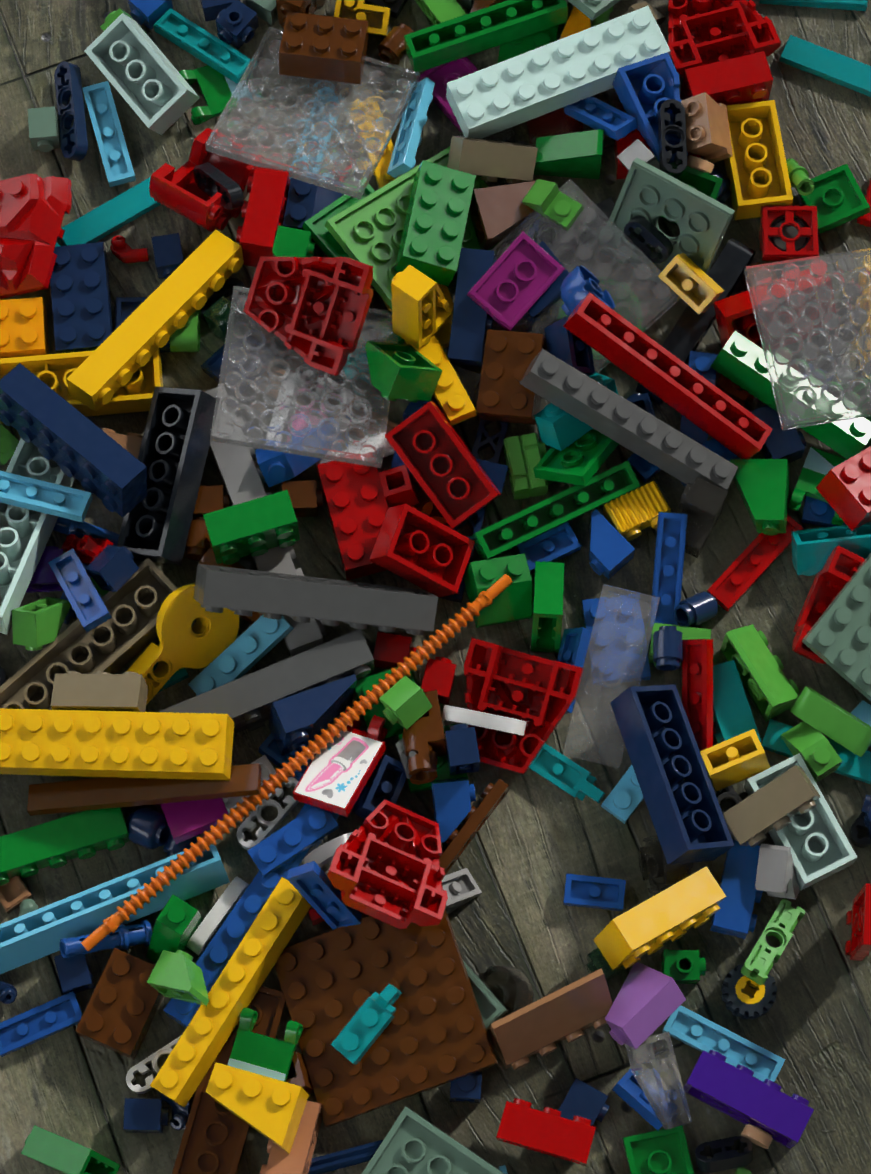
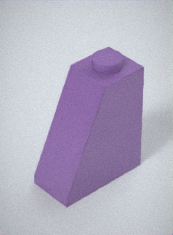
(642, 1005)

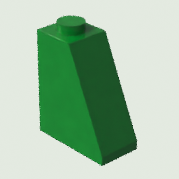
(570, 155)
(765, 492)
(547, 607)
(173, 928)
(65, 1154)

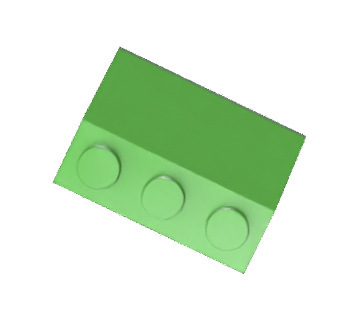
(760, 671)

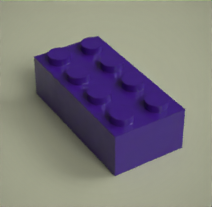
(748, 1099)

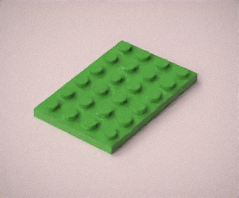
(374, 227)

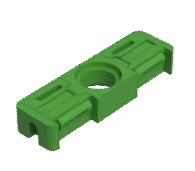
(763, 955)

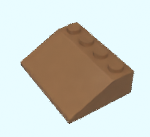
(551, 1020)

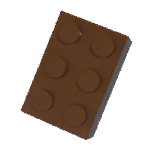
(323, 47)
(503, 367)
(121, 1005)

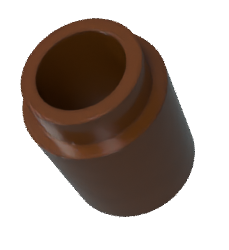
(393, 45)
(198, 540)

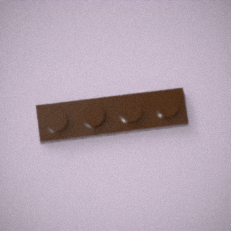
(474, 821)

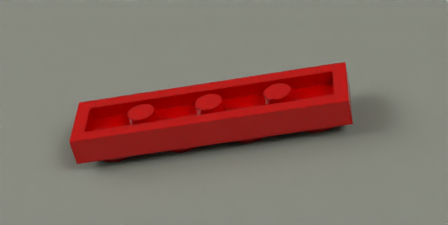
(751, 565)
(698, 689)

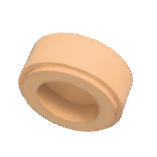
(700, 164)
(757, 1136)

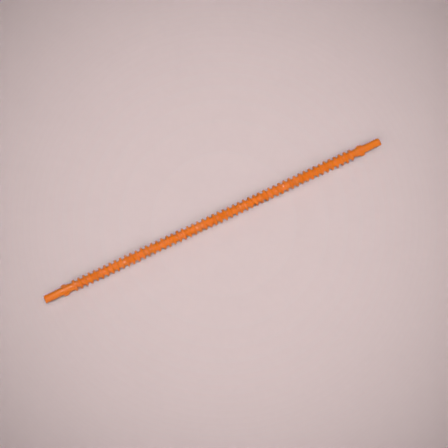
(416, 658)

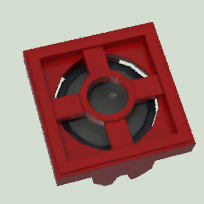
(788, 236)

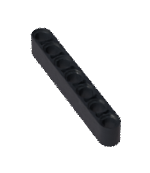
(693, 326)

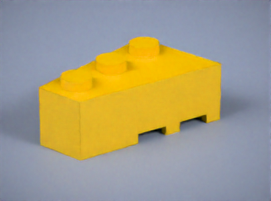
(417, 306)
(260, 1101)

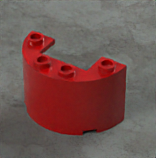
(182, 195)

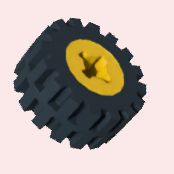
(744, 1000)

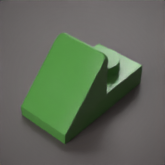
(553, 204)

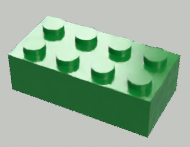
(436, 221)

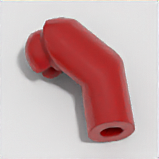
(126, 253)

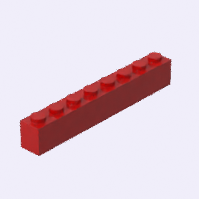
(667, 377)

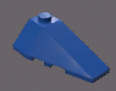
(642, 91)

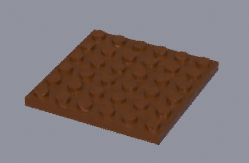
(433, 1032)

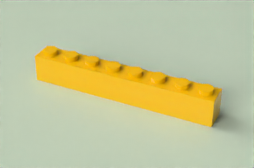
(155, 321)
(231, 993)

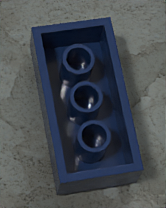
(81, 297)

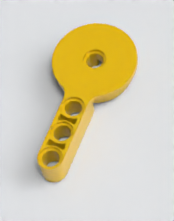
(180, 642)

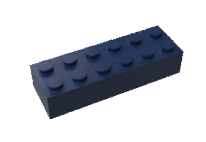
(72, 441)
(671, 774)

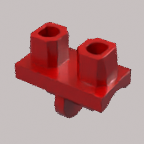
(86, 547)

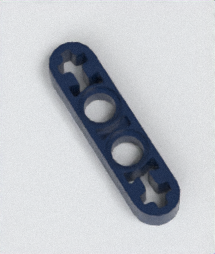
(74, 138)

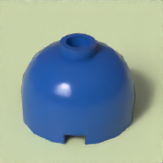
(578, 285)

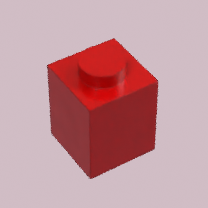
(398, 486)
(391, 649)
(439, 676)

